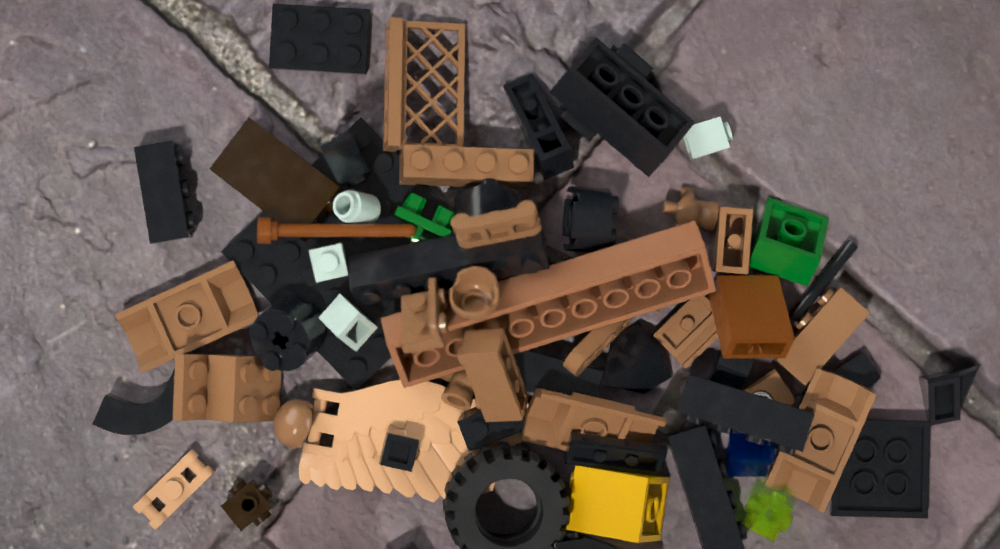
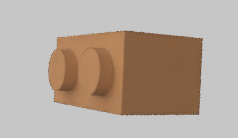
(732, 240)

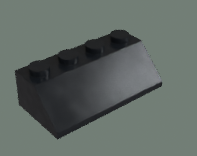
(622, 107)

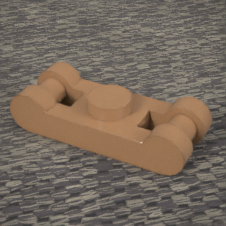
(497, 226)

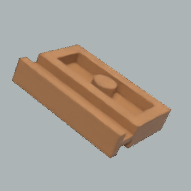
(688, 331)

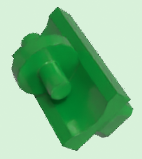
(411, 212)

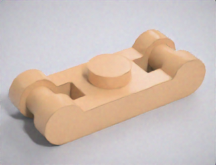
(173, 489)

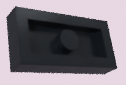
(481, 433)

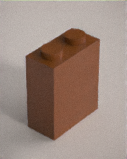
(751, 316)

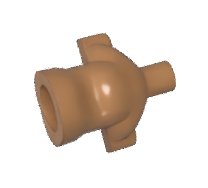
(691, 209)
(457, 392)

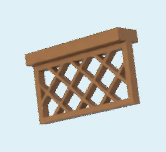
(397, 77)

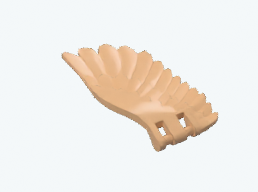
(360, 434)

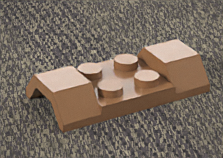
(188, 316)
(555, 415)
(839, 417)

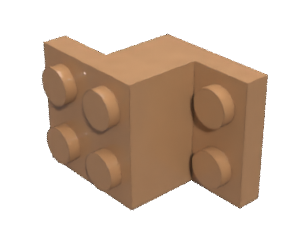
(224, 388)

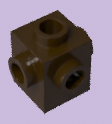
(239, 511)

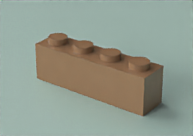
(465, 166)

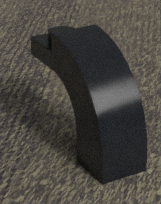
(136, 418)

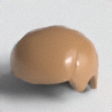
(474, 293)
(293, 423)

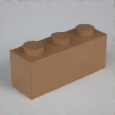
(822, 333)
(493, 375)

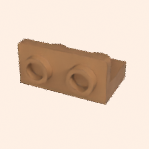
(424, 319)

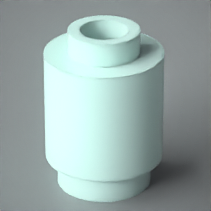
(356, 207)

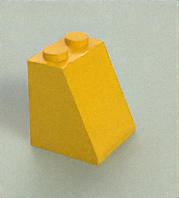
(617, 504)

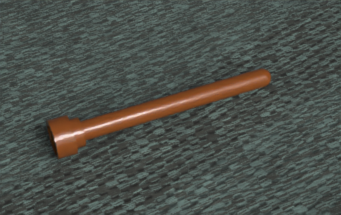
(271, 230)

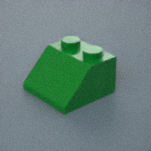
(788, 241)

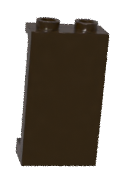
(275, 178)

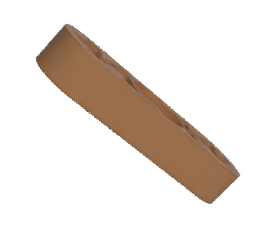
(592, 346)

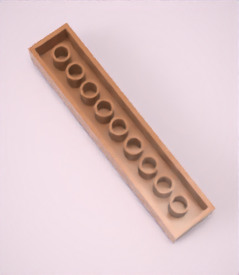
(572, 298)

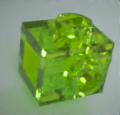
(768, 526)

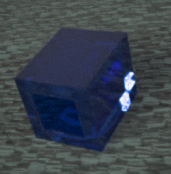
(748, 458)

